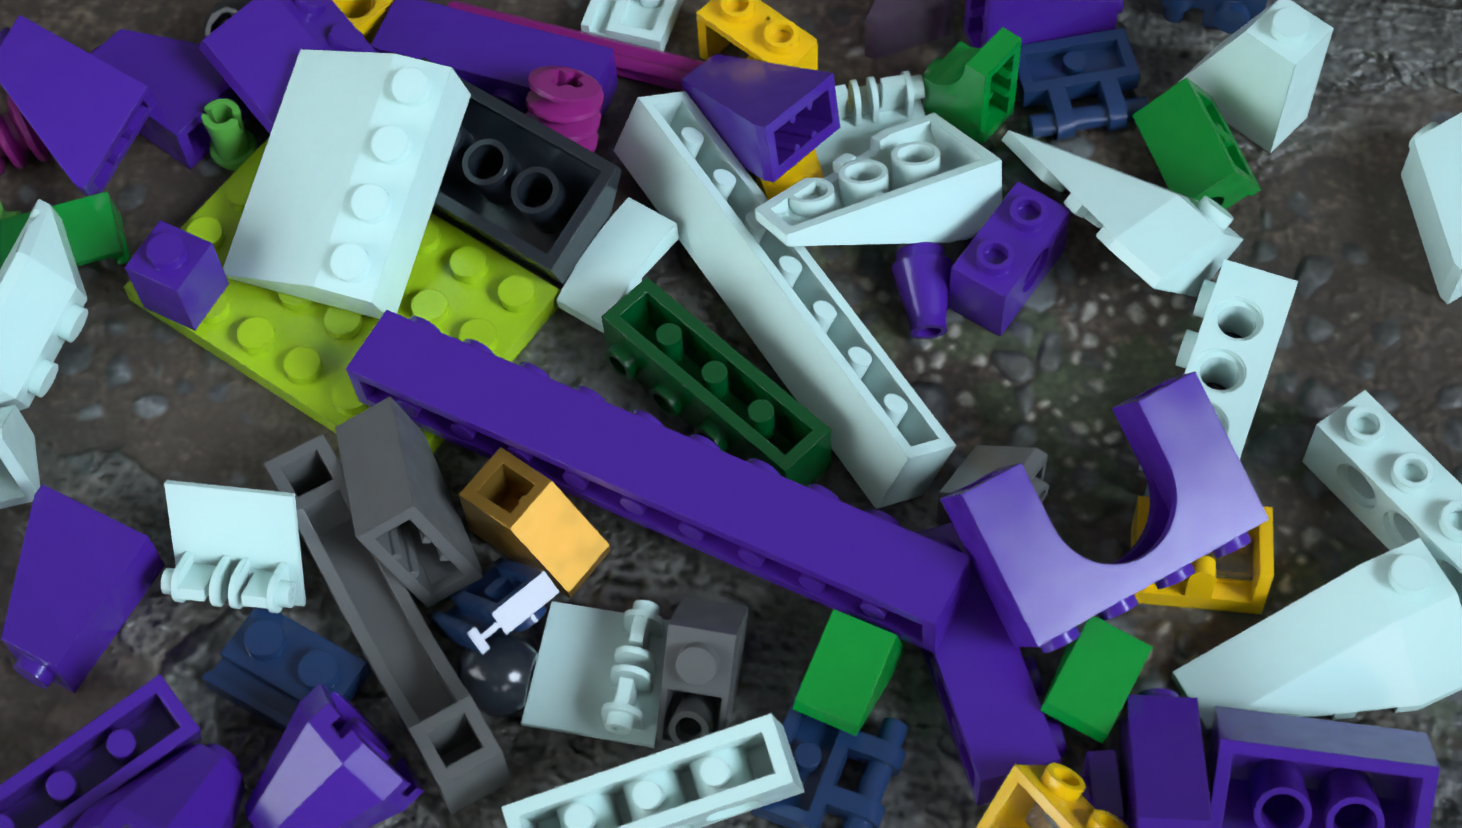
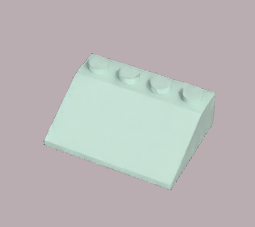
(349, 179)

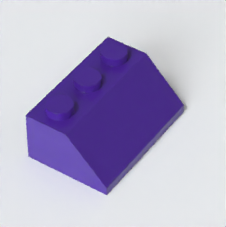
(262, 43)
(1317, 773)

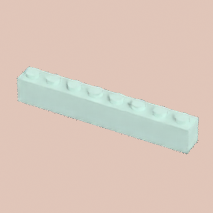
(784, 301)

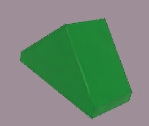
(848, 672)
(1095, 678)

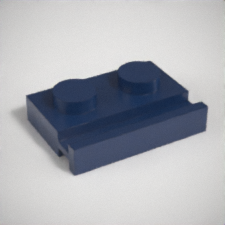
(502, 601)
(277, 664)

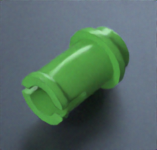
(230, 140)

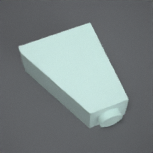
(1266, 72)
(1435, 195)

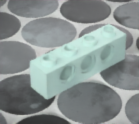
(1253, 307)
(1389, 481)
(674, 787)

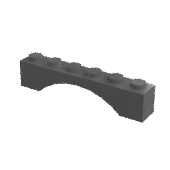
(391, 632)

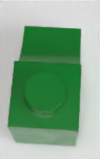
(975, 85)

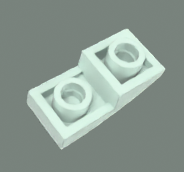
(616, 261)

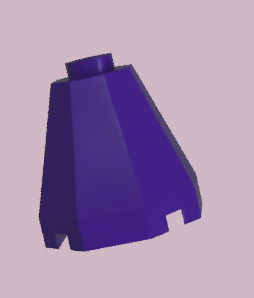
(331, 771)
(186, 790)

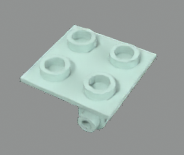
(868, 111)
(234, 546)
(599, 673)

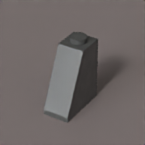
(404, 504)

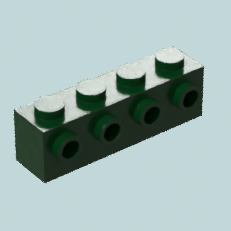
(712, 385)

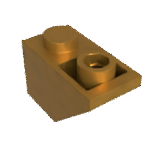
(532, 521)

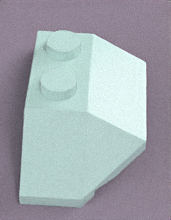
(38, 307)

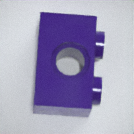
(1008, 258)

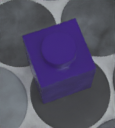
(177, 275)

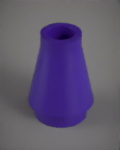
(923, 285)

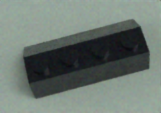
(525, 187)

